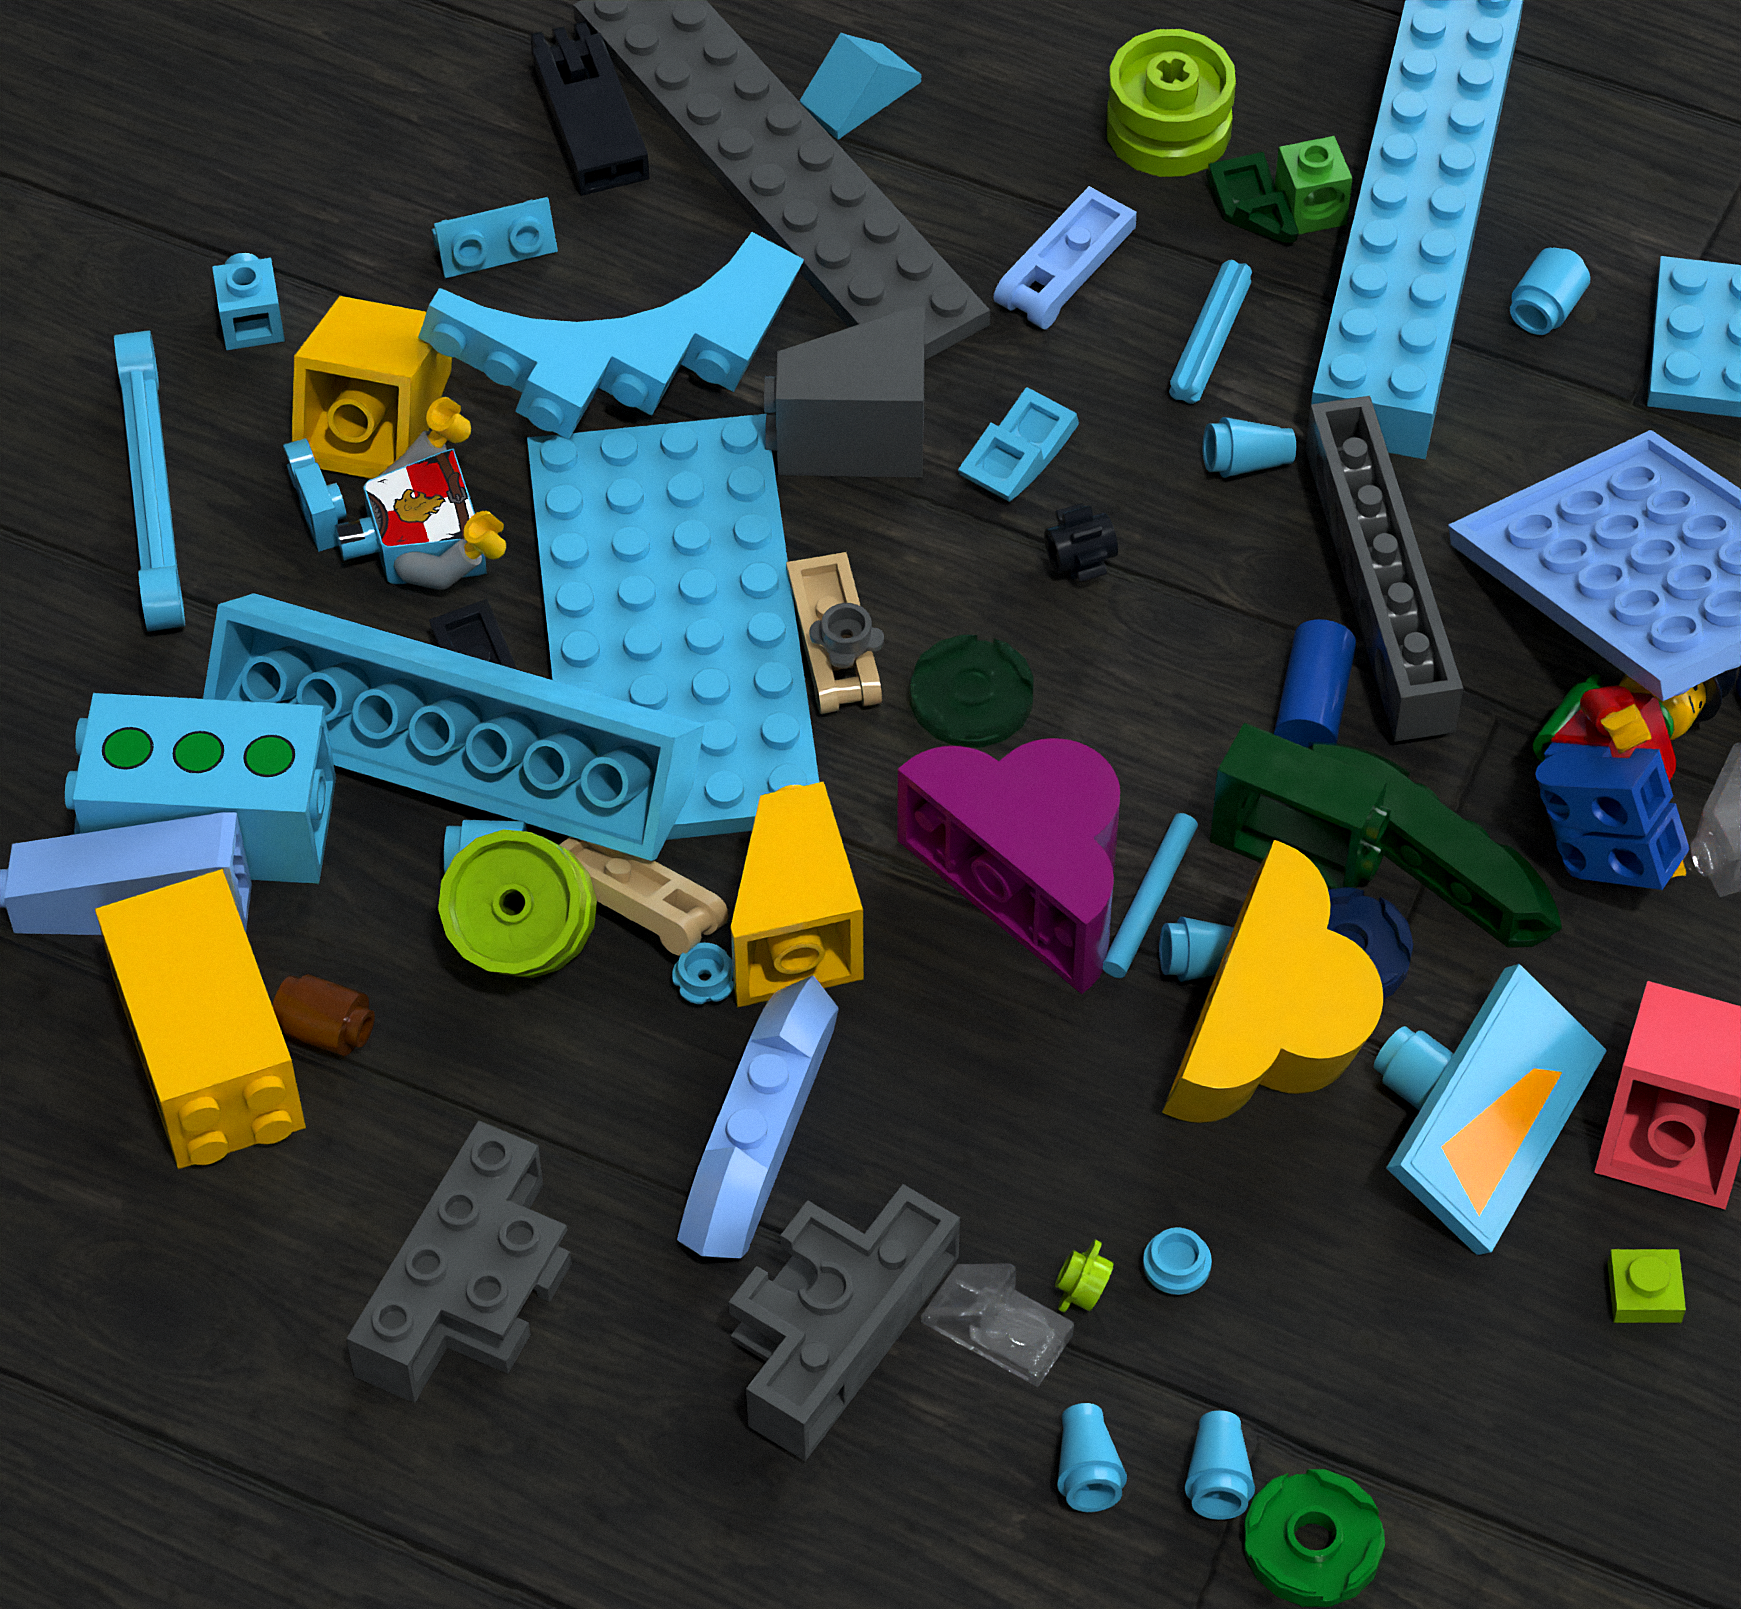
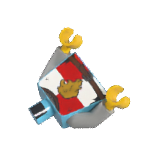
(423, 512)

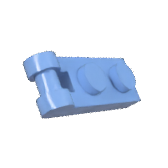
(1065, 256)

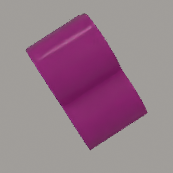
(1022, 842)

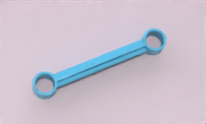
(149, 482)

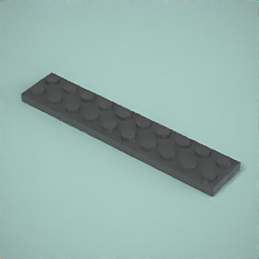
(782, 166)

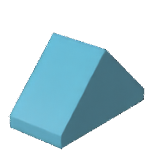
(856, 84)

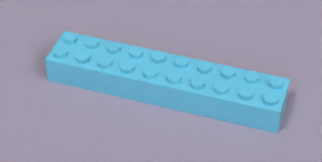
(1418, 214)

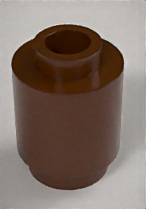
(323, 1013)

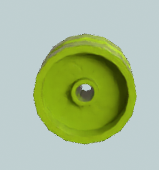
(1170, 102)
(556, 909)

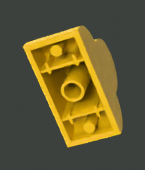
(1284, 1000)

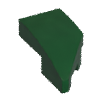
(1250, 198)

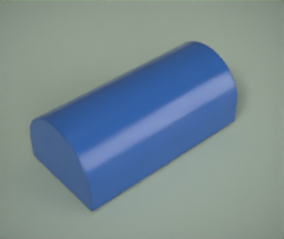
(1316, 683)

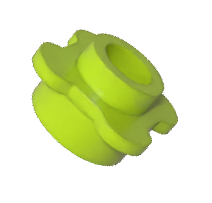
(1083, 1278)

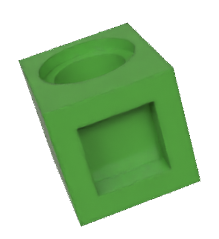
(1315, 183)

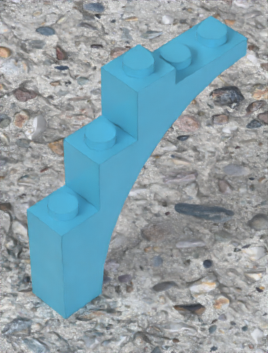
(629, 357)

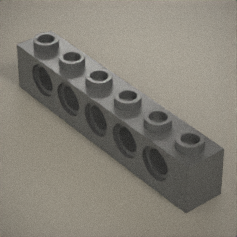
(1383, 569)

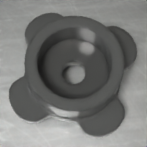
(846, 620)

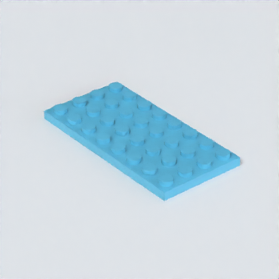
(679, 597)

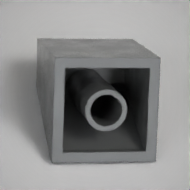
(851, 401)

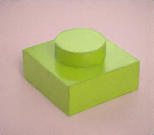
(1646, 1286)

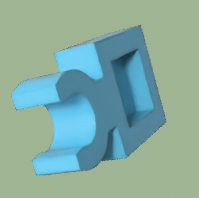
(319, 502)

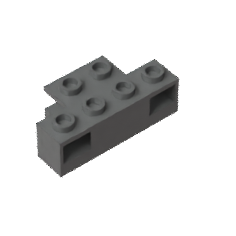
(464, 1270)
(836, 1311)

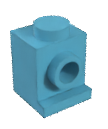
(244, 289)

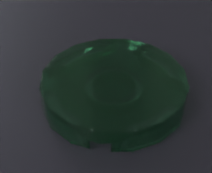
(971, 691)

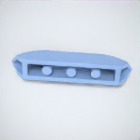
(758, 1120)

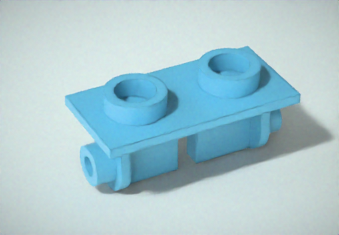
(495, 237)

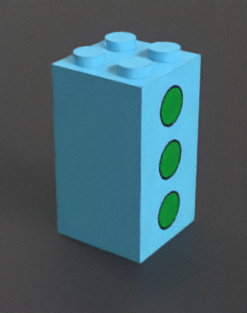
(205, 757)

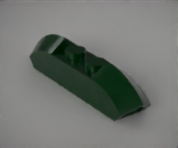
(1456, 856)

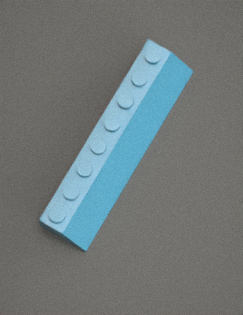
(464, 724)

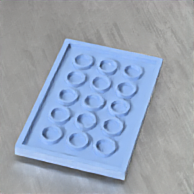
(1627, 558)

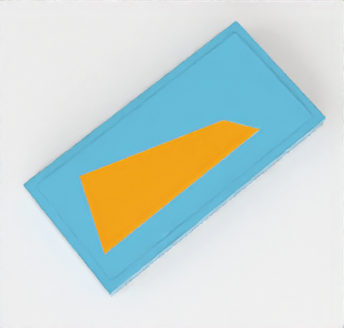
(1497, 1109)

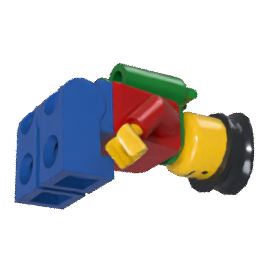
(1610, 776)

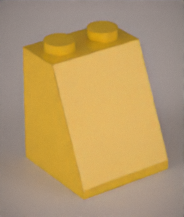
(365, 386)
(795, 899)

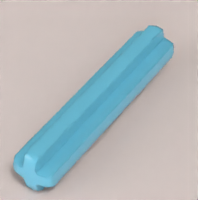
(1210, 332)

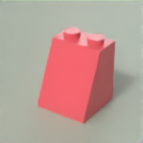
(1678, 1099)

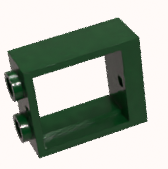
(1310, 782)

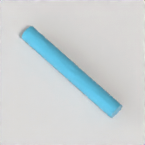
(1149, 895)

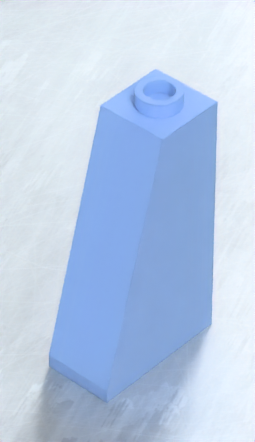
(63, 879)

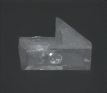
(994, 1320)

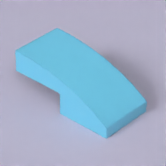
(1021, 446)

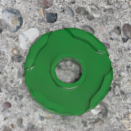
(1304, 1574)

